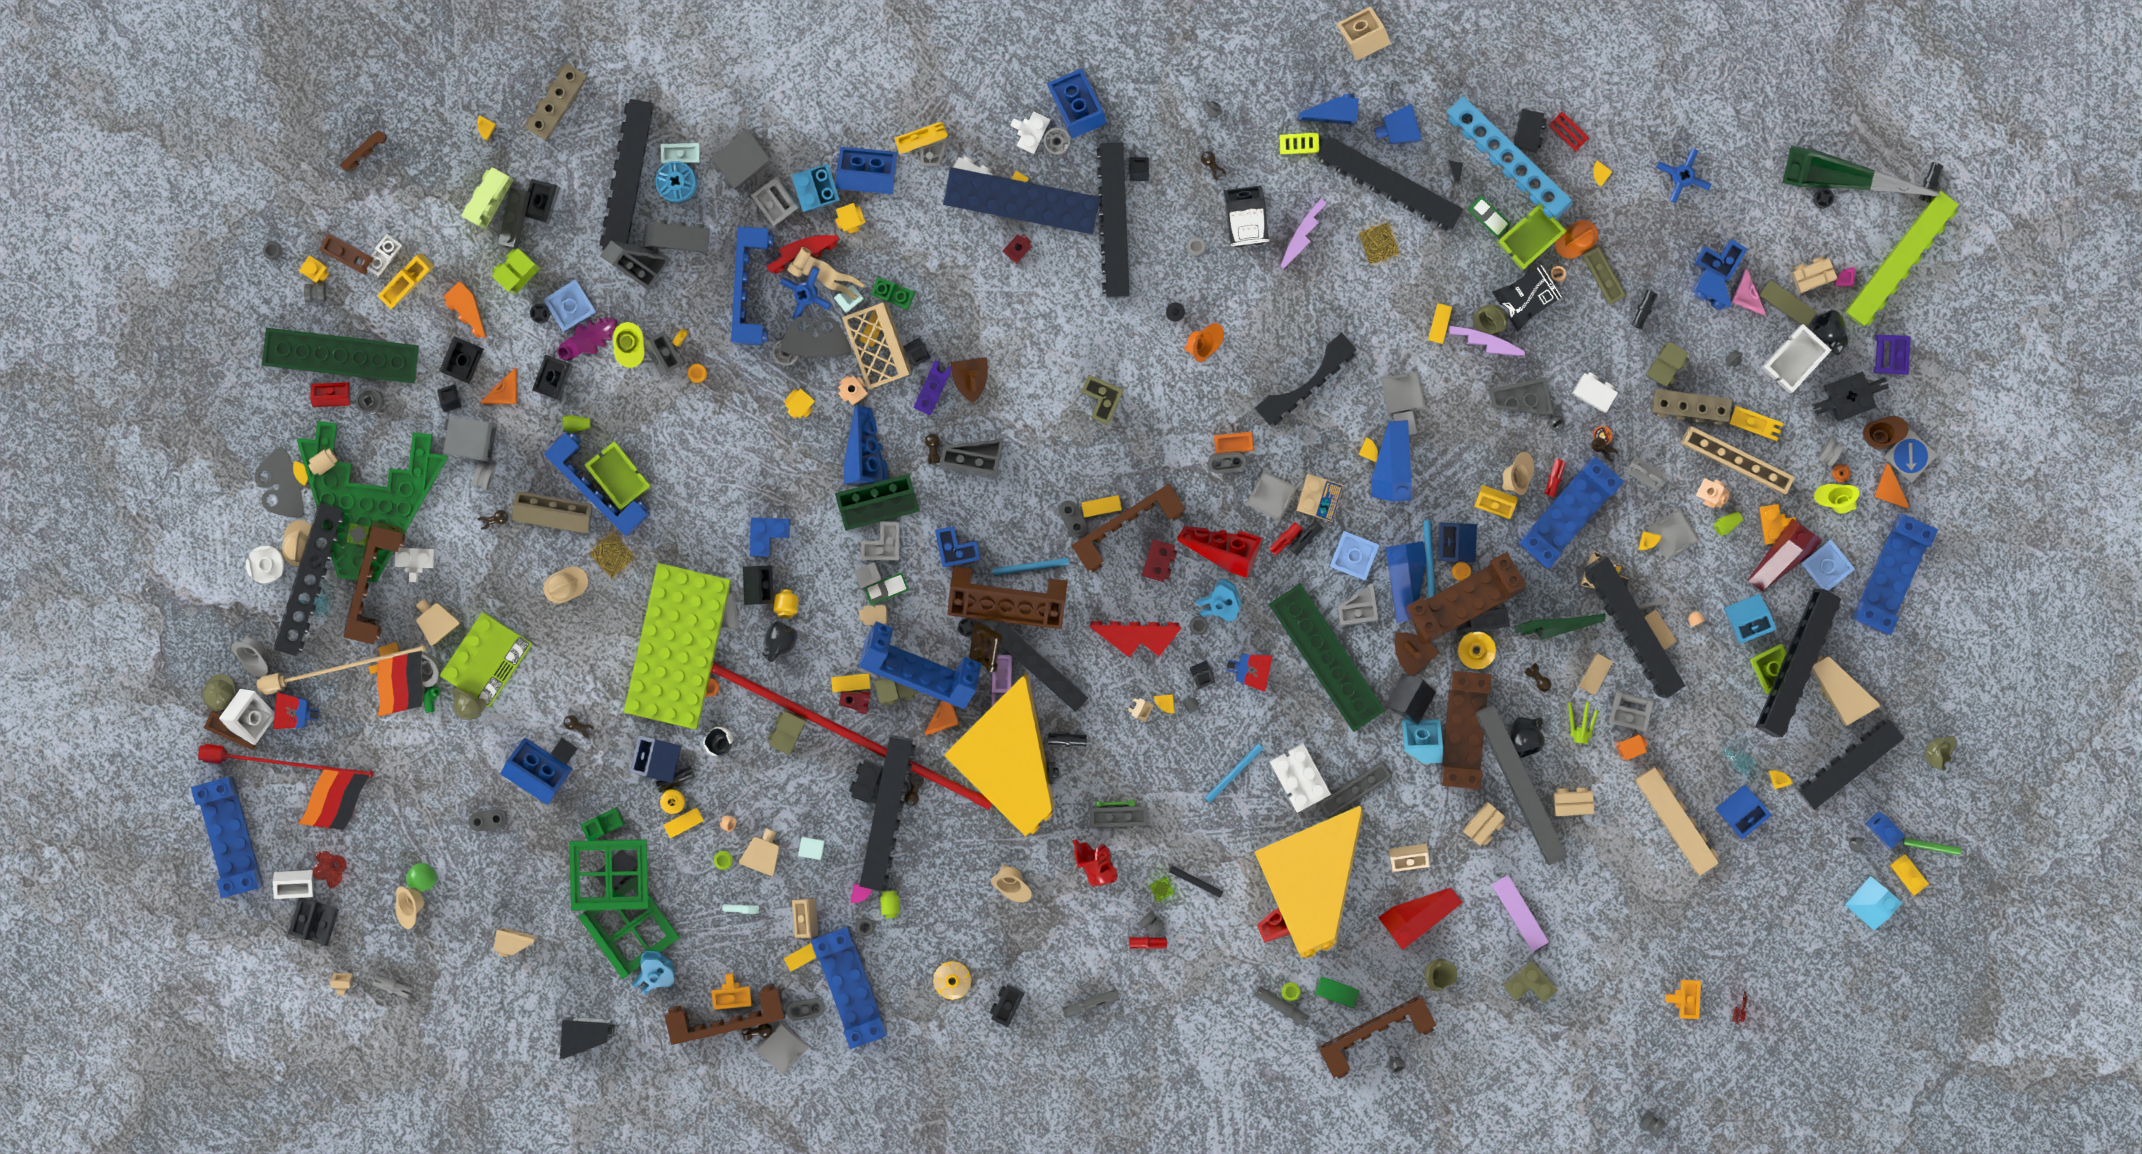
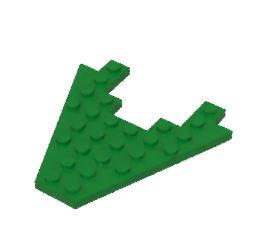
(368, 503)

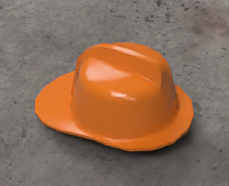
(1577, 239)
(1205, 342)

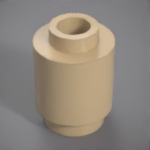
(322, 461)

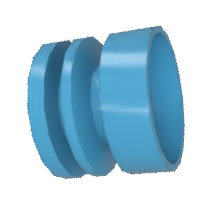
(687, 179)

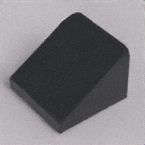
(1139, 168)
(1455, 169)
(916, 351)
(449, 398)
(1202, 674)
(564, 751)

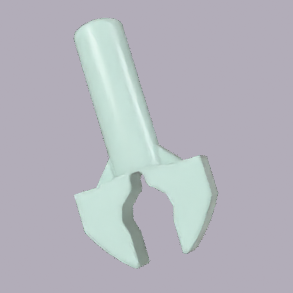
(744, 909)

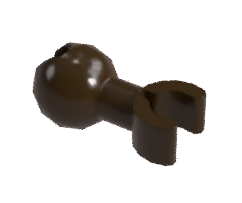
(1210, 161)
(932, 442)
(1599, 445)
(497, 518)
(1543, 683)
(574, 724)
(912, 794)
(763, 1031)

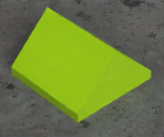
(1767, 665)

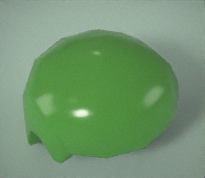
(421, 877)

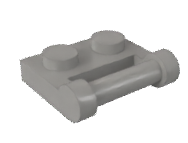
(770, 205)
(1630, 717)

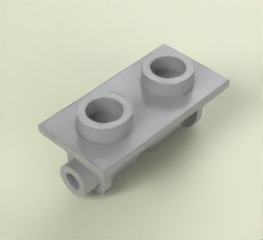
(1646, 473)

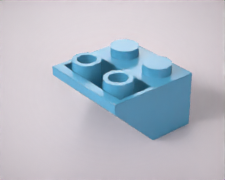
(815, 188)
(1749, 618)

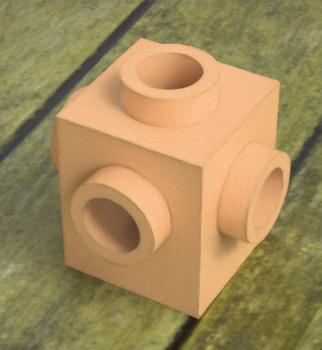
(855, 396)
(1713, 493)

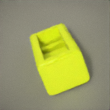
(1315, 149)

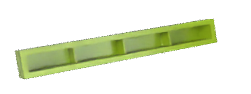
(1901, 258)

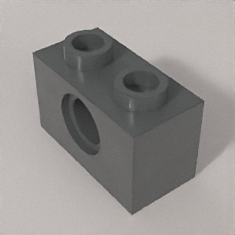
(662, 353)

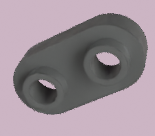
(1227, 464)
(1073, 518)
(487, 820)
(805, 1009)

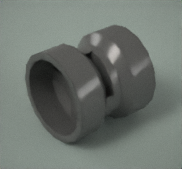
(315, 293)
(1154, 927)
(1651, 1123)

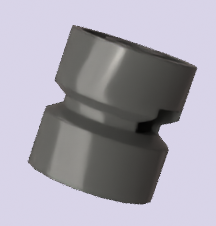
(370, 401)

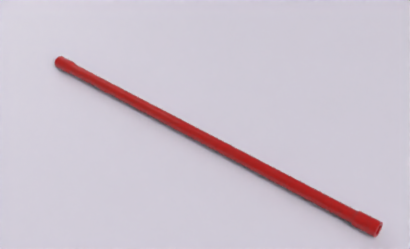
(977, 798)

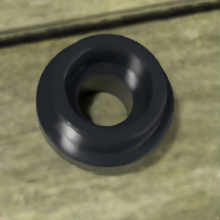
(1170, 316)

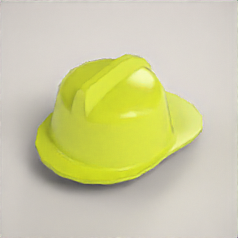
(628, 345)
(1838, 497)

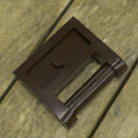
(980, 646)

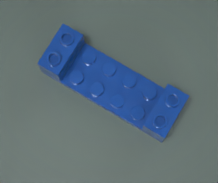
(747, 239)
(561, 453)
(1570, 512)
(1893, 573)
(917, 672)
(228, 836)
(849, 987)

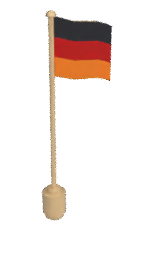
(397, 680)

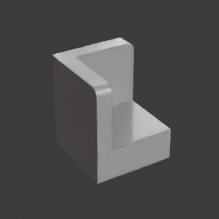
(1407, 416)
(868, 575)

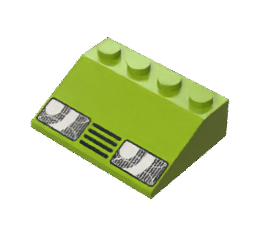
(486, 658)

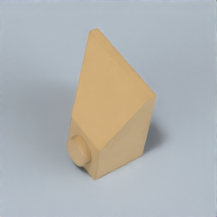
(512, 941)

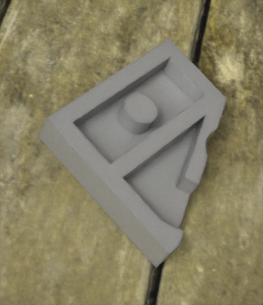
(1359, 608)

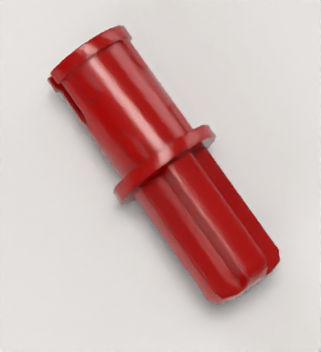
(1555, 477)
(1285, 538)
(1147, 943)

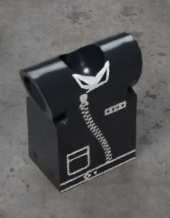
(1527, 296)

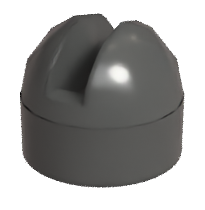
(1553, 420)
(1190, 705)
(1856, 843)
(1397, 1065)

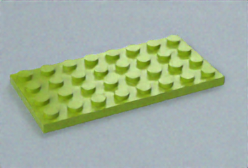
(677, 646)

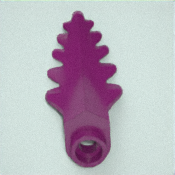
(587, 339)

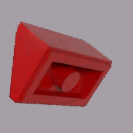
(330, 394)

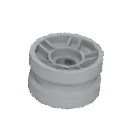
(1060, 134)
(780, 358)
(1831, 451)
(483, 475)

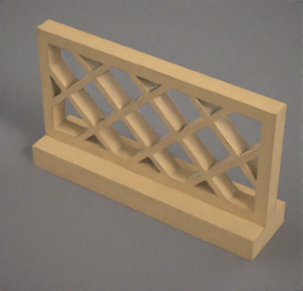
(890, 335)

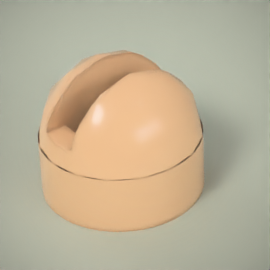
(1557, 271)
(1695, 618)
(728, 823)

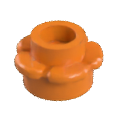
(1836, 473)

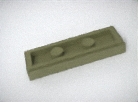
(1604, 275)
(1787, 303)

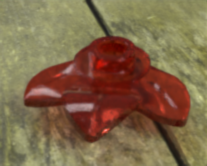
(326, 869)
(1739, 1013)

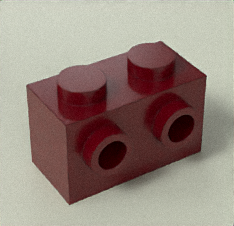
(1159, 560)

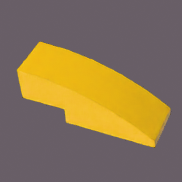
(406, 280)

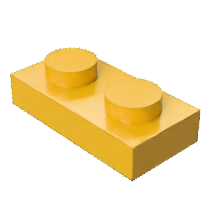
(1909, 874)

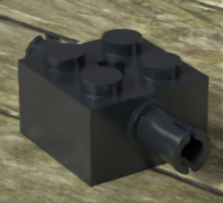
(1856, 385)

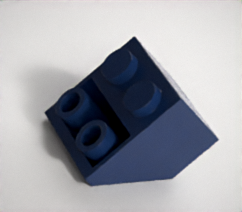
(1457, 542)
(655, 759)

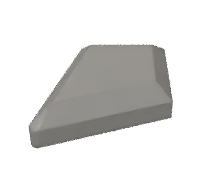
(933, 153)

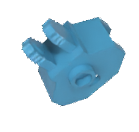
(1223, 601)
(654, 971)

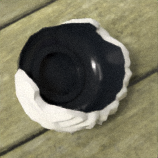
(718, 741)

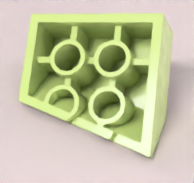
(487, 198)

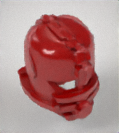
(1095, 863)

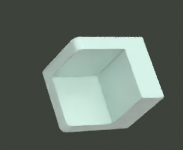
(847, 302)
(811, 848)

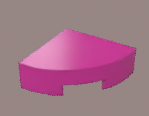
(1846, 278)
(859, 893)

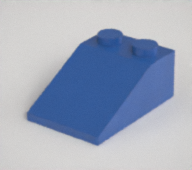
(1077, 103)
(1338, 110)

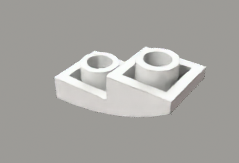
(383, 255)

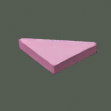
(1747, 295)

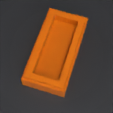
(1234, 442)

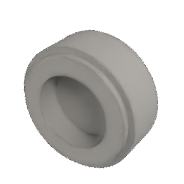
(1196, 246)

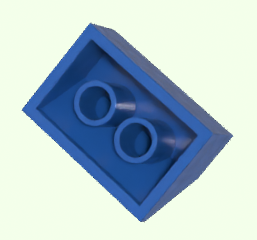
(866, 170)
(536, 771)

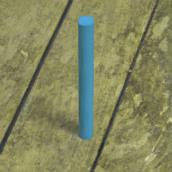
(1429, 557)
(1030, 566)
(1234, 772)

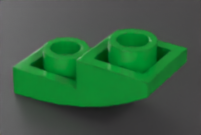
(893, 293)
(1337, 992)

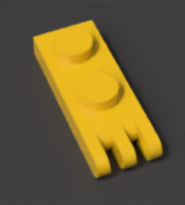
(921, 137)
(1755, 423)

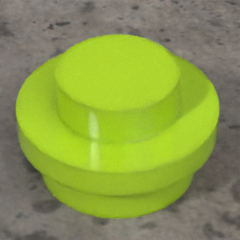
(723, 860)
(1290, 991)

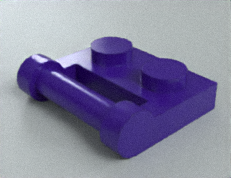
(1898, 354)

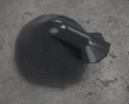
(1831, 330)
(779, 640)
(1527, 736)

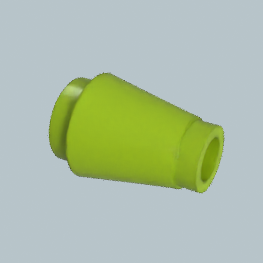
(575, 423)
(1727, 523)

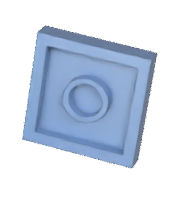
(569, 305)
(1354, 555)
(1827, 566)

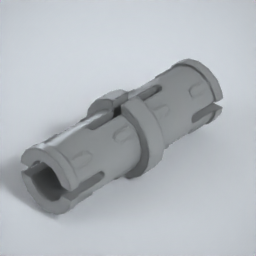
(391, 986)

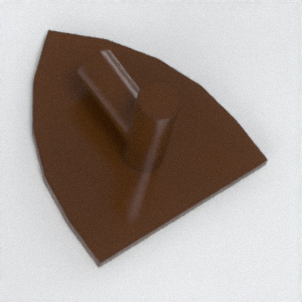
(970, 377)
(1412, 653)

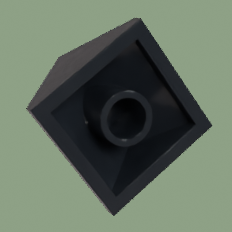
(541, 200)
(461, 359)
(552, 377)
(1410, 698)

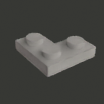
(888, 545)

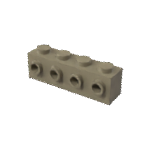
(557, 101)
(1692, 406)
(552, 512)

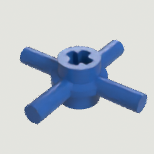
(1687, 167)
(811, 292)

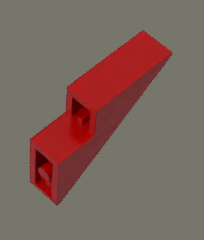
(1129, 637)

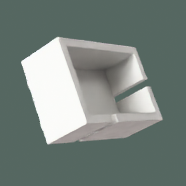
(1796, 358)
(1300, 777)

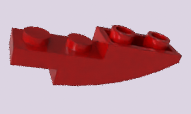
(789, 252)

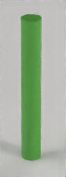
(1931, 846)

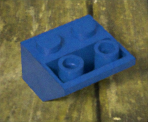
(1712, 288)
(1743, 812)

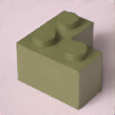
(1667, 363)
(1107, 397)
(890, 691)
(787, 731)
(1530, 978)

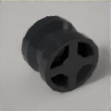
(1826, 196)
(537, 311)
(965, 627)

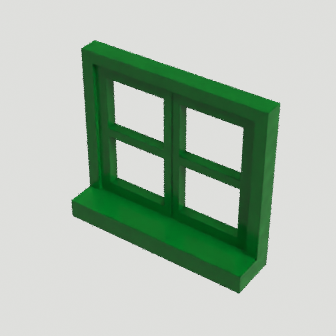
(609, 902)
(607, 943)

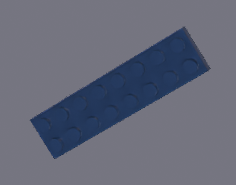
(1021, 200)

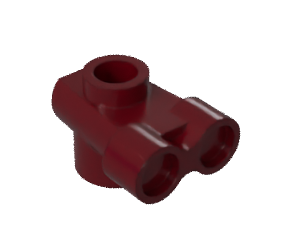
(859, 703)

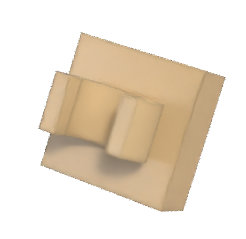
(1141, 709)
(342, 982)

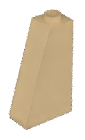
(1843, 691)

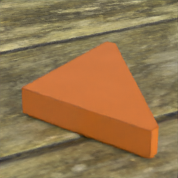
(505, 391)
(1889, 488)
(943, 718)

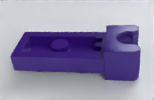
(932, 389)

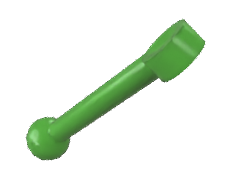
(1099, 804)

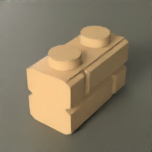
(1813, 275)
(871, 614)
(1574, 802)
(1484, 824)

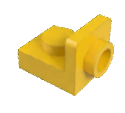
(314, 270)

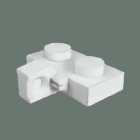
(1031, 131)
(414, 561)

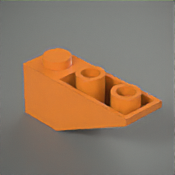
(465, 303)

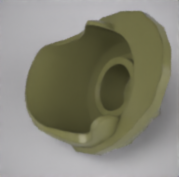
(1490, 319)
(219, 692)
(466, 705)
(1939, 751)
(1440, 974)

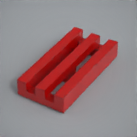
(1580, 142)

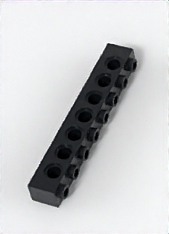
(323, 512)

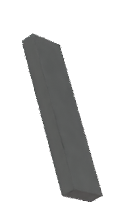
(1355, 789)

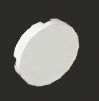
(265, 564)

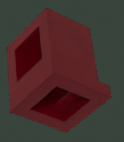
(1015, 255)

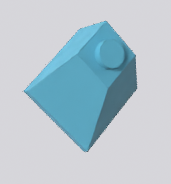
(1423, 740)
(1873, 903)

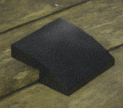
(313, 921)

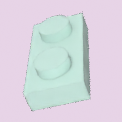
(680, 152)

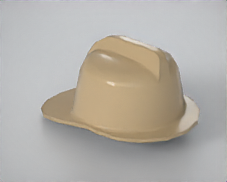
(1519, 474)
(295, 541)
(565, 584)
(1011, 884)
(408, 904)

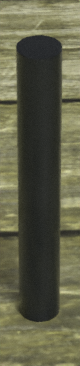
(1195, 881)

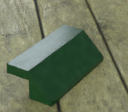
(877, 502)

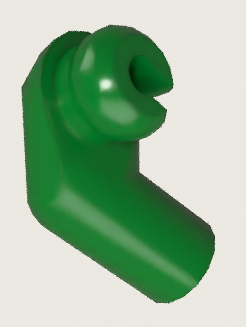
(428, 698)

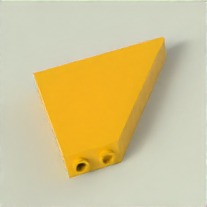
(1008, 760)
(1312, 877)

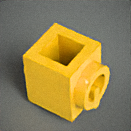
(850, 218)
(799, 404)

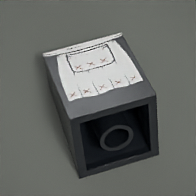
(1246, 216)
(583, 1034)

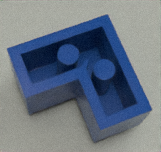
(1724, 263)
(763, 530)
(951, 552)

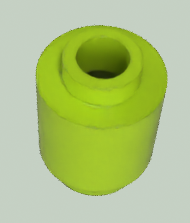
(890, 904)

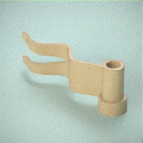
(804, 263)

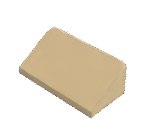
(1660, 629)
(1595, 673)
(1409, 857)
(805, 918)

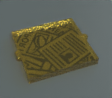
(1378, 243)
(611, 555)

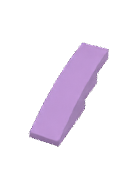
(1299, 239)
(1492, 344)
(1002, 677)
(1520, 913)

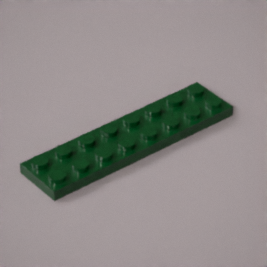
(340, 355)
(1326, 657)

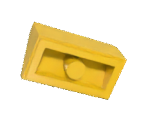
(1496, 502)

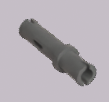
(1091, 1003)
(1282, 1006)

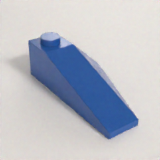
(863, 455)
(1393, 469)
(1406, 572)

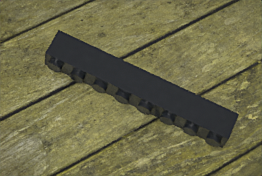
(628, 172)
(1390, 183)
(1114, 220)
(1634, 627)
(1798, 663)
(886, 813)

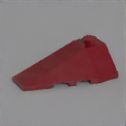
(1787, 552)

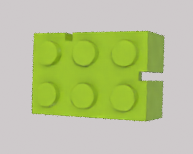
(1530, 237)
(515, 271)
(618, 475)

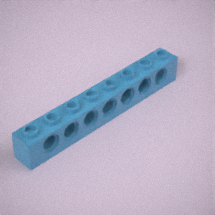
(1463, 109)

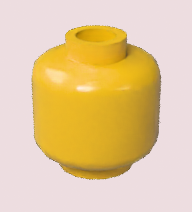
(786, 604)
(672, 794)

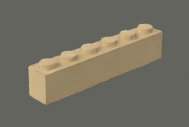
(1737, 460)
(1676, 821)

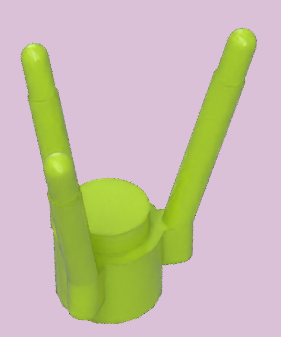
(1582, 734)

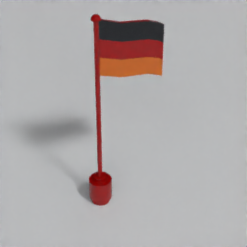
(331, 798)

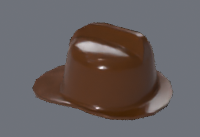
(1885, 432)

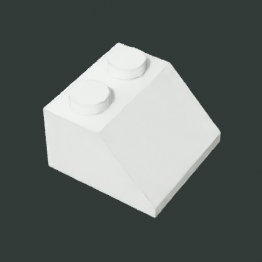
(247, 716)

